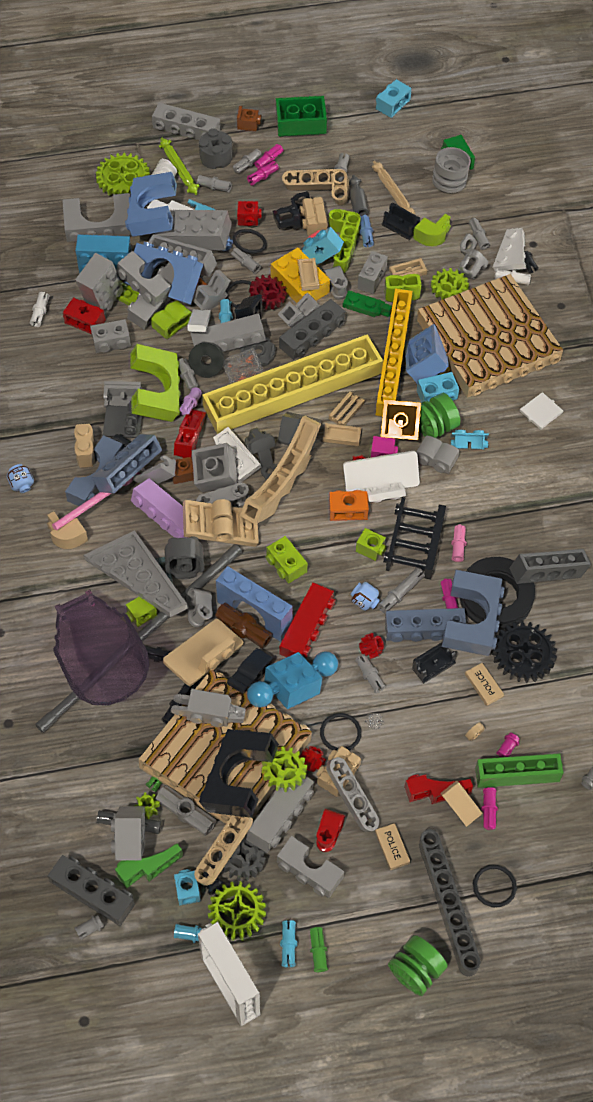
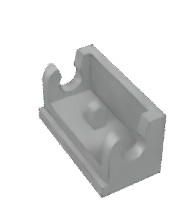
(119, 392)
(159, 472)

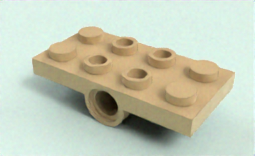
(218, 523)

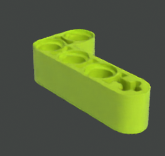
(348, 225)

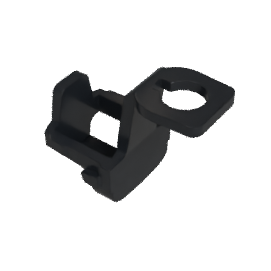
(293, 222)

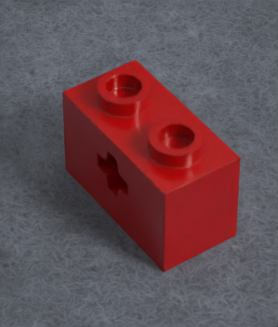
(83, 315)

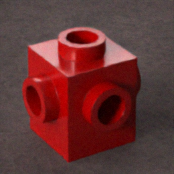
(248, 213)

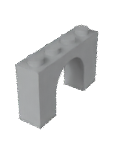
(77, 224)

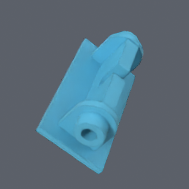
(476, 438)

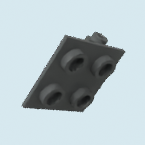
(121, 421)

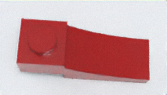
(189, 433)
(421, 787)

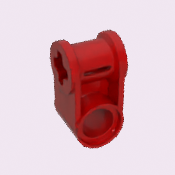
(329, 827)

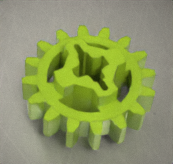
(449, 283)
(291, 775)

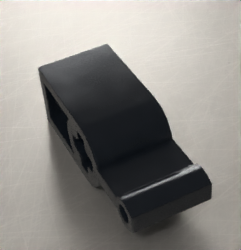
(250, 671)

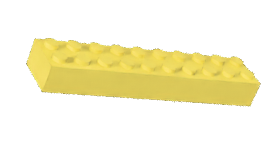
(292, 383)

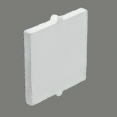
(541, 410)

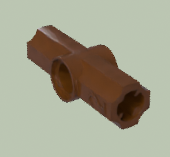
(243, 625)

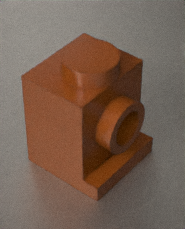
(248, 119)
(183, 471)

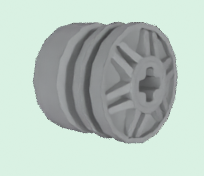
(451, 169)

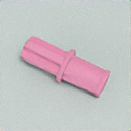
(458, 543)

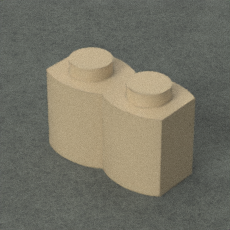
(84, 445)

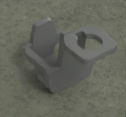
(260, 443)

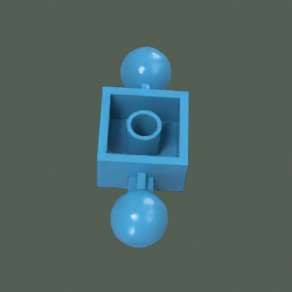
(292, 680)

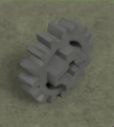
(242, 857)

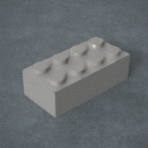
(200, 228)

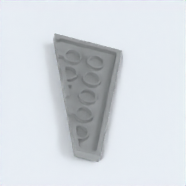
(135, 568)

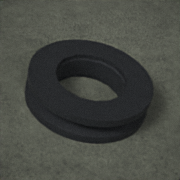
(500, 568)

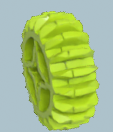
(245, 911)

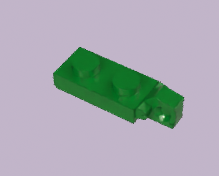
(366, 305)

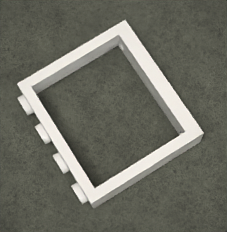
(229, 973)

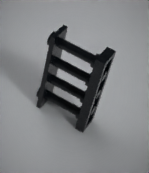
(429, 548)

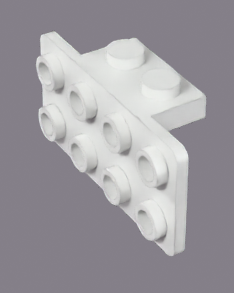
(383, 475)

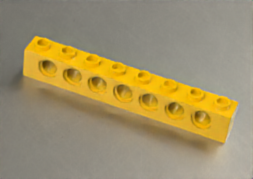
(394, 348)

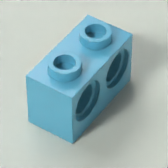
(438, 384)

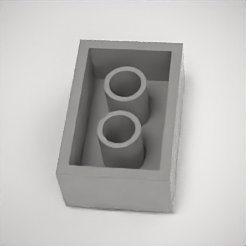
(99, 282)

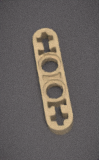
(226, 849)

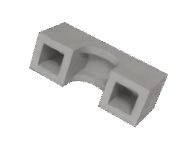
(151, 289)
(323, 879)

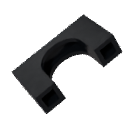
(236, 748)

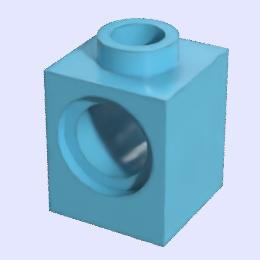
(186, 896)

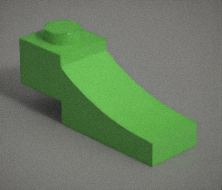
(132, 870)

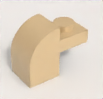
(69, 535)

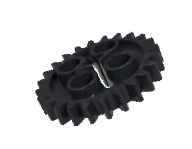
(526, 667)

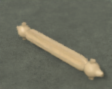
(392, 187)

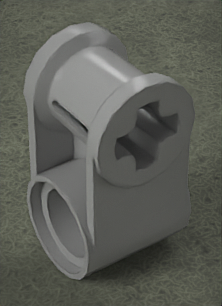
(337, 282)
(199, 606)

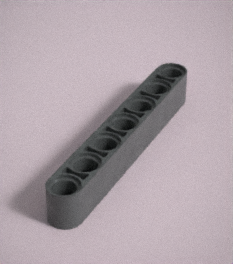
(449, 911)

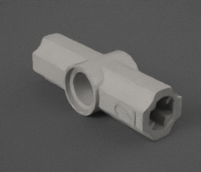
(175, 803)

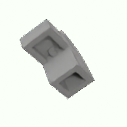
(210, 295)
(294, 314)

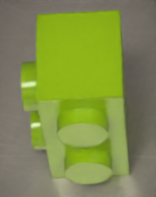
(286, 559)

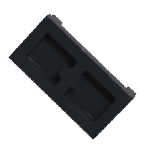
(400, 221)
(433, 662)

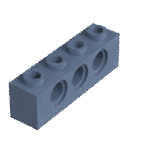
(127, 463)

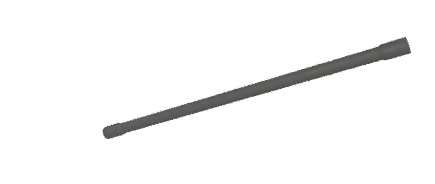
(233, 552)

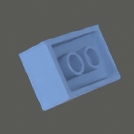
(425, 354)

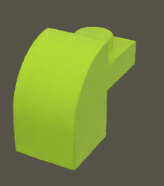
(430, 233)

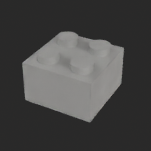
(214, 467)
(129, 833)

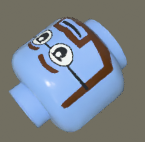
(20, 478)
(365, 596)

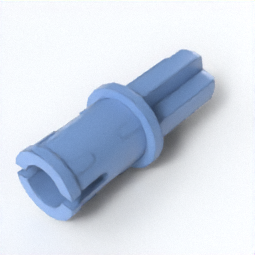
(366, 231)

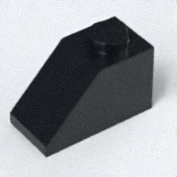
(249, 306)

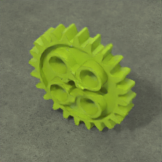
(118, 173)

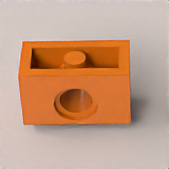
(341, 512)

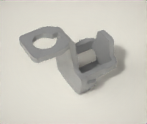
(481, 261)

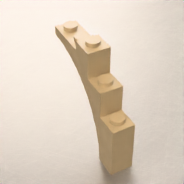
(293, 463)

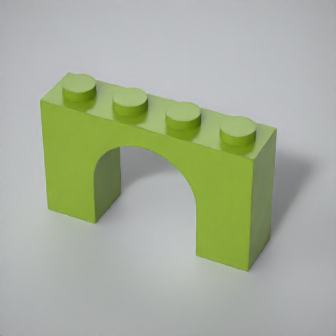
(165, 367)

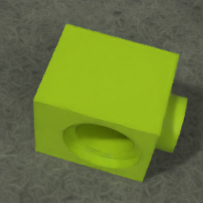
(369, 537)
(140, 611)

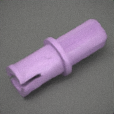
(190, 401)

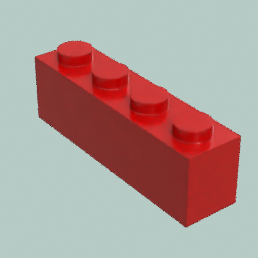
(307, 621)

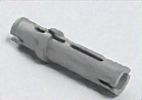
(395, 595)

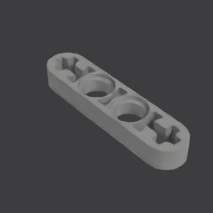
(355, 792)

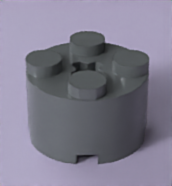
(215, 149)
(184, 557)

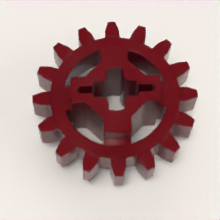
(271, 290)

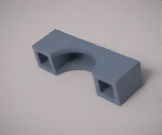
(84, 488)

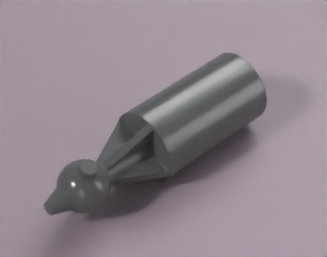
(358, 197)

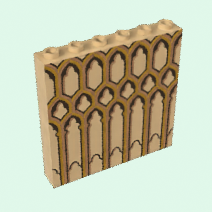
(491, 335)
(186, 750)

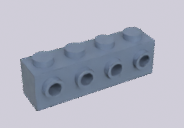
(420, 624)

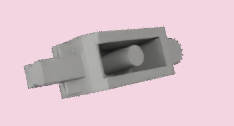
(208, 708)

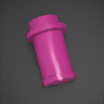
(511, 740)

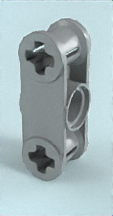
(228, 493)

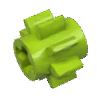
(146, 800)

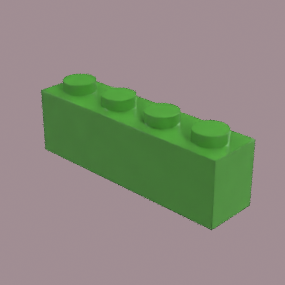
(518, 770)

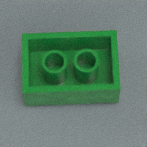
(301, 116)

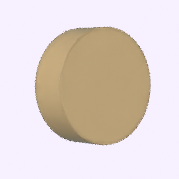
(475, 731)

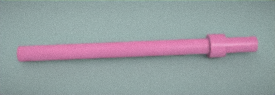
(82, 508)

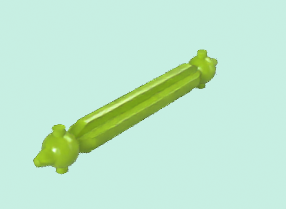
(181, 169)

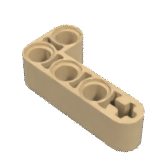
(315, 184)

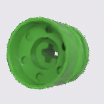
(438, 416)
(417, 965)

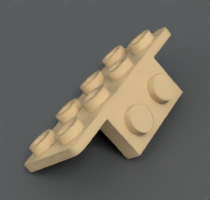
(203, 652)

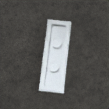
(199, 320)

